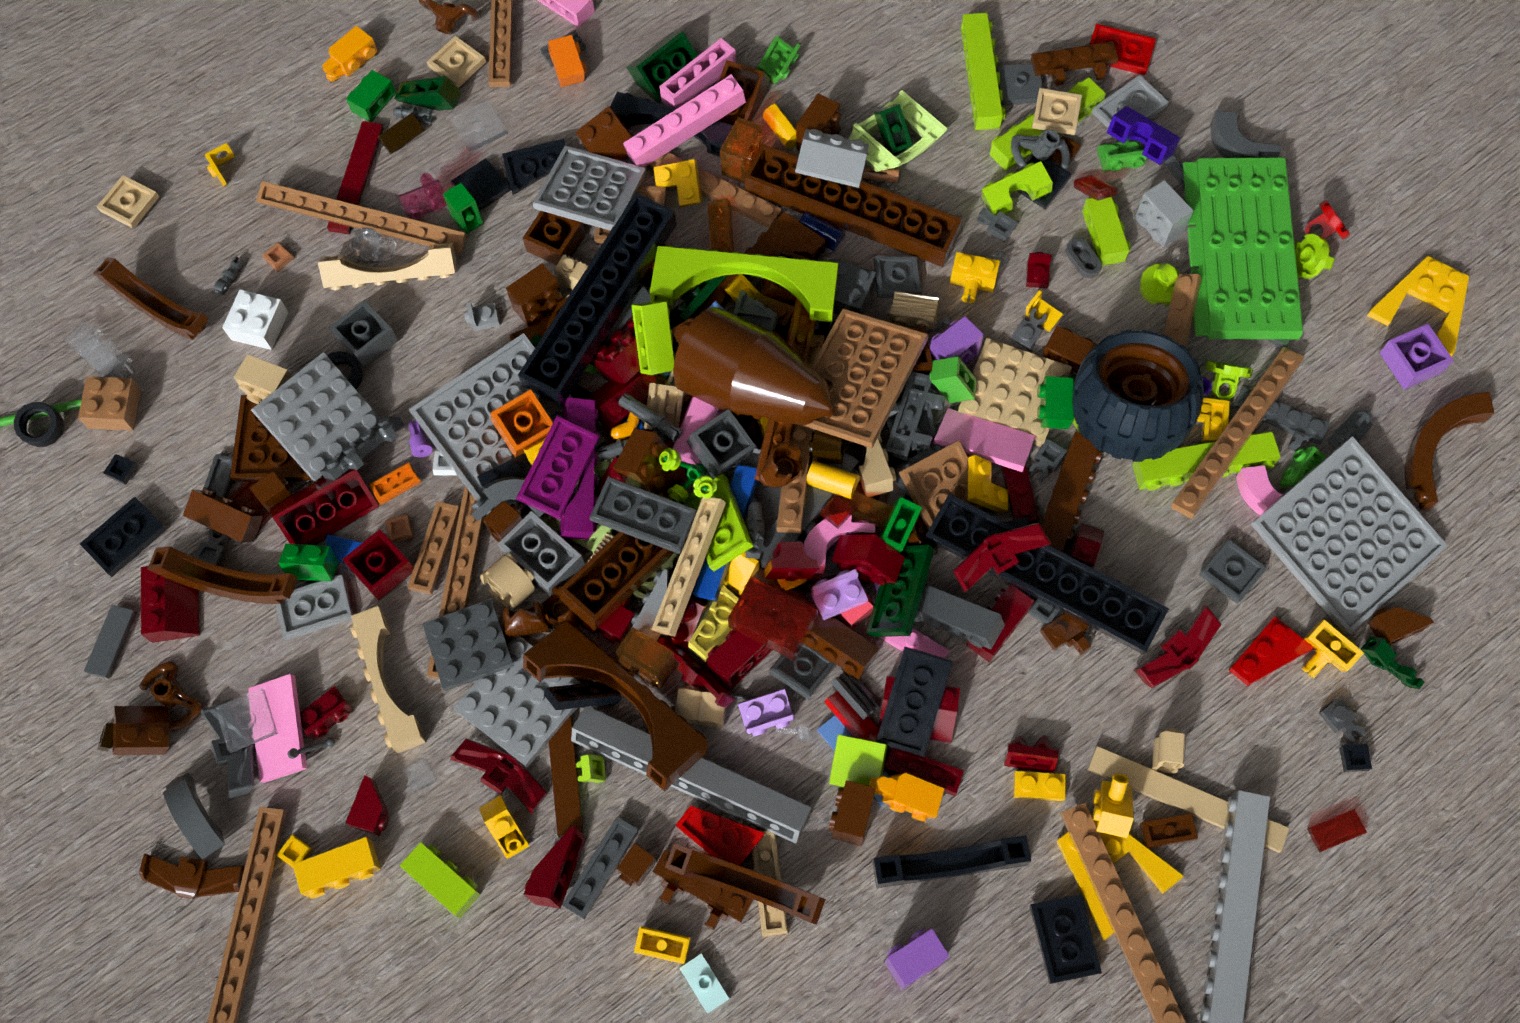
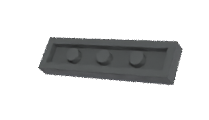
(600, 868)

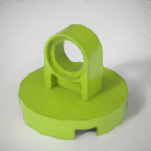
(1312, 256)
(1158, 283)
(1228, 374)

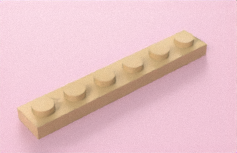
(688, 566)

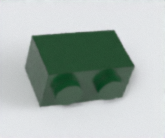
(893, 128)

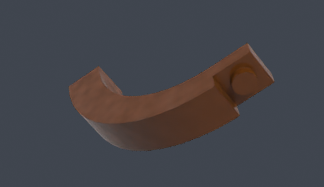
(150, 302)
(1419, 459)
(220, 580)
(745, 882)

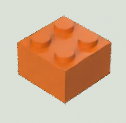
(521, 422)

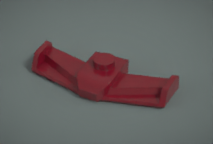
(999, 552)
(1180, 649)
(697, 674)
(501, 772)

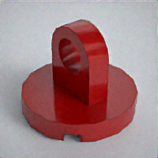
(1329, 221)

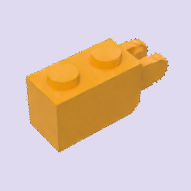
(349, 54)
(909, 794)

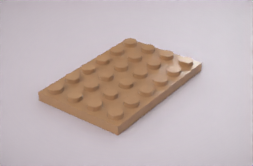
(865, 373)

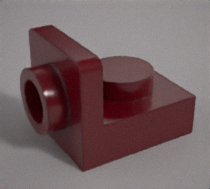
(1038, 270)

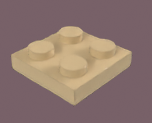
(456, 61)
(1057, 111)
(128, 201)

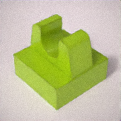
(592, 769)

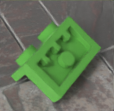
(1121, 155)
(1303, 462)

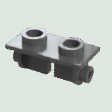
(1355, 425)

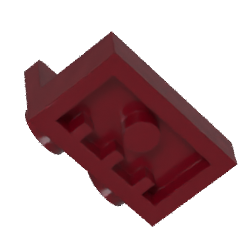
(324, 713)

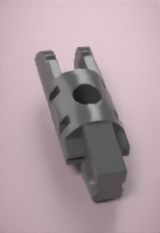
(755, 526)

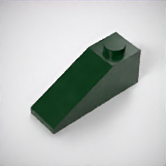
(430, 93)

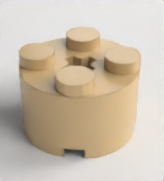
(508, 581)

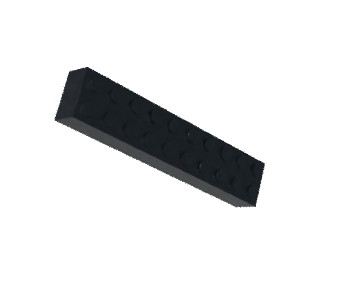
(597, 299)
(1054, 578)

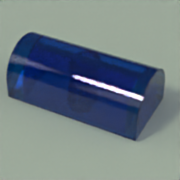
(823, 228)

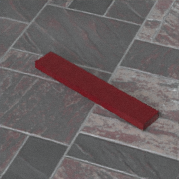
(358, 169)

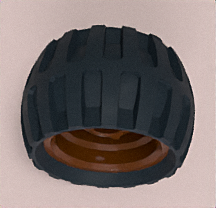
(1137, 395)

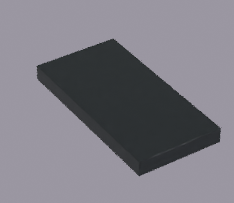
(914, 701)

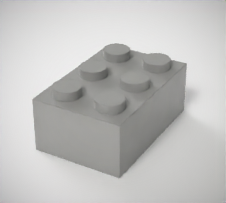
(542, 553)

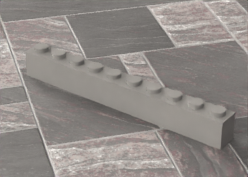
(704, 780)
(1235, 909)

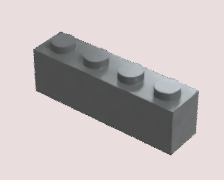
(959, 617)

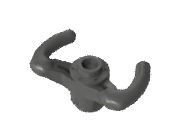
(1041, 147)

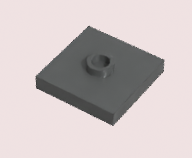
(1019, 84)
(896, 274)
(1233, 571)
(804, 673)

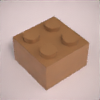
(109, 403)

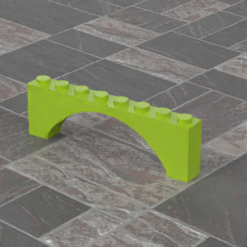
(682, 269)

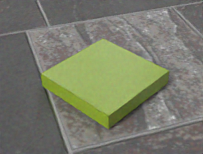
(857, 760)

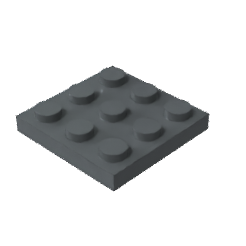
(468, 645)

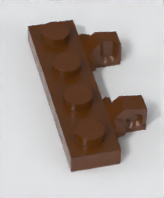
(1089, 56)
(1067, 631)
(719, 900)

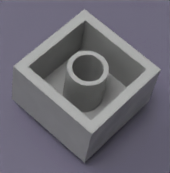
(1163, 214)

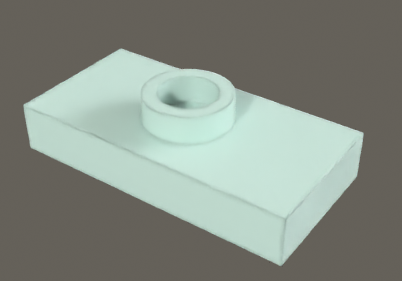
(704, 983)

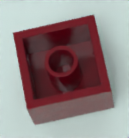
(871, 558)
(378, 565)

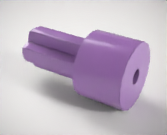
(419, 442)

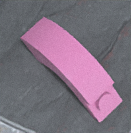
(1256, 488)
(826, 535)

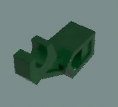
(1383, 656)

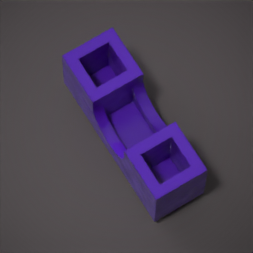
(1131, 125)

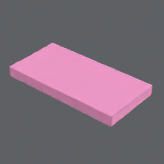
(985, 439)
(273, 751)

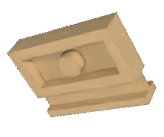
(665, 401)

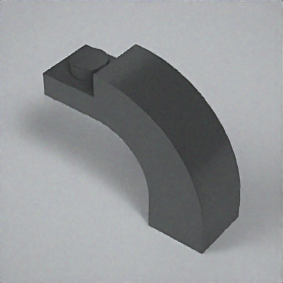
(1232, 143)
(496, 492)
(192, 817)

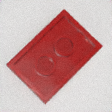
(1131, 48)

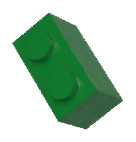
(371, 95)
(463, 208)
(1056, 402)
(900, 523)
(309, 562)

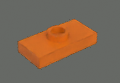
(394, 483)

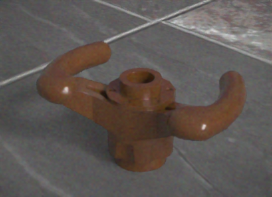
(448, 14)
(170, 694)

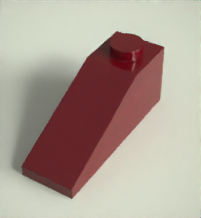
(554, 872)

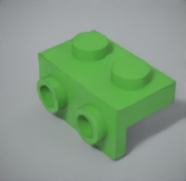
(777, 59)

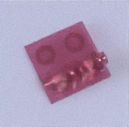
(424, 198)

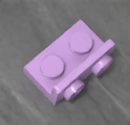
(838, 594)
(766, 712)

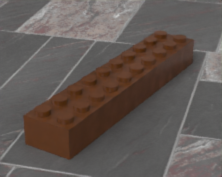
(861, 210)

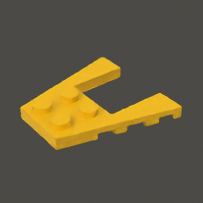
(1435, 285)
(1156, 869)

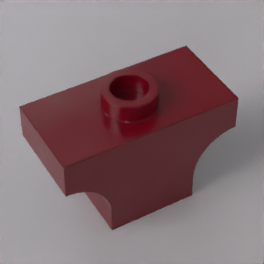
(790, 563)

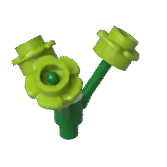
(704, 485)

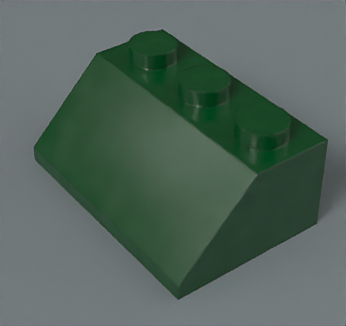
(661, 63)

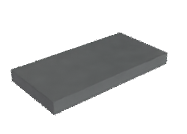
(643, 515)

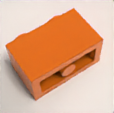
(566, 60)

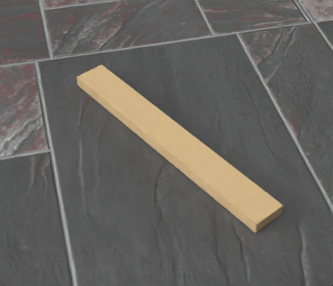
(1176, 793)

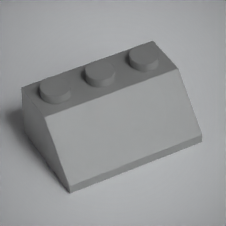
(832, 158)

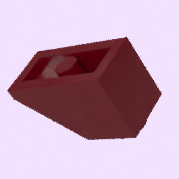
(1087, 545)
(368, 809)

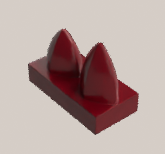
(689, 622)
(1039, 758)

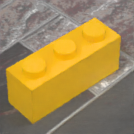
(336, 868)

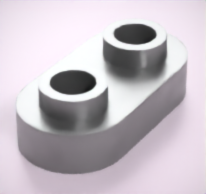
(1084, 259)

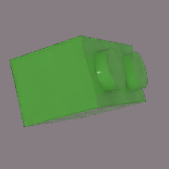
(953, 379)

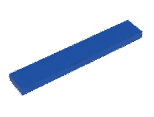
(743, 489)

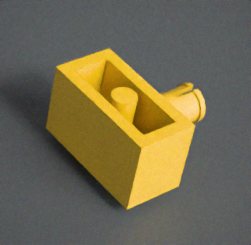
(974, 274)
(1330, 648)
(1114, 806)

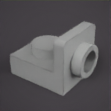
(482, 316)

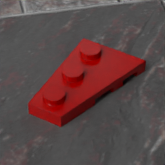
(1269, 651)
(719, 835)

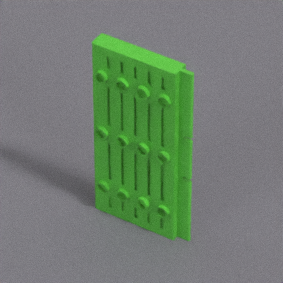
(1243, 249)

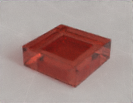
(836, 511)

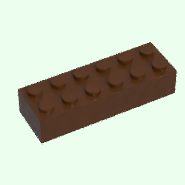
(612, 577)

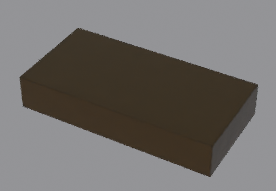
(401, 133)

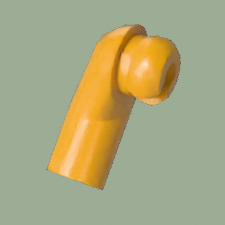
(624, 430)

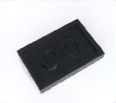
(123, 536)
(1065, 939)

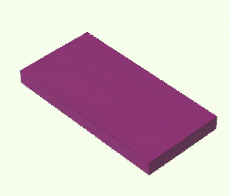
(557, 467)

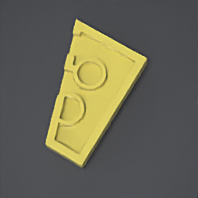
(715, 625)

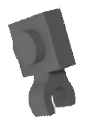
(999, 225)

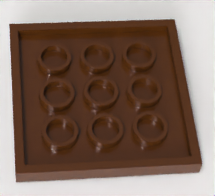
(259, 452)

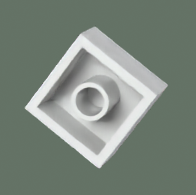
(255, 319)

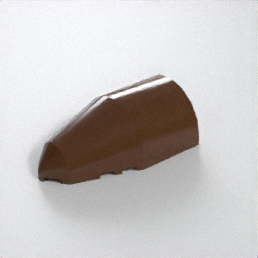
(748, 371)

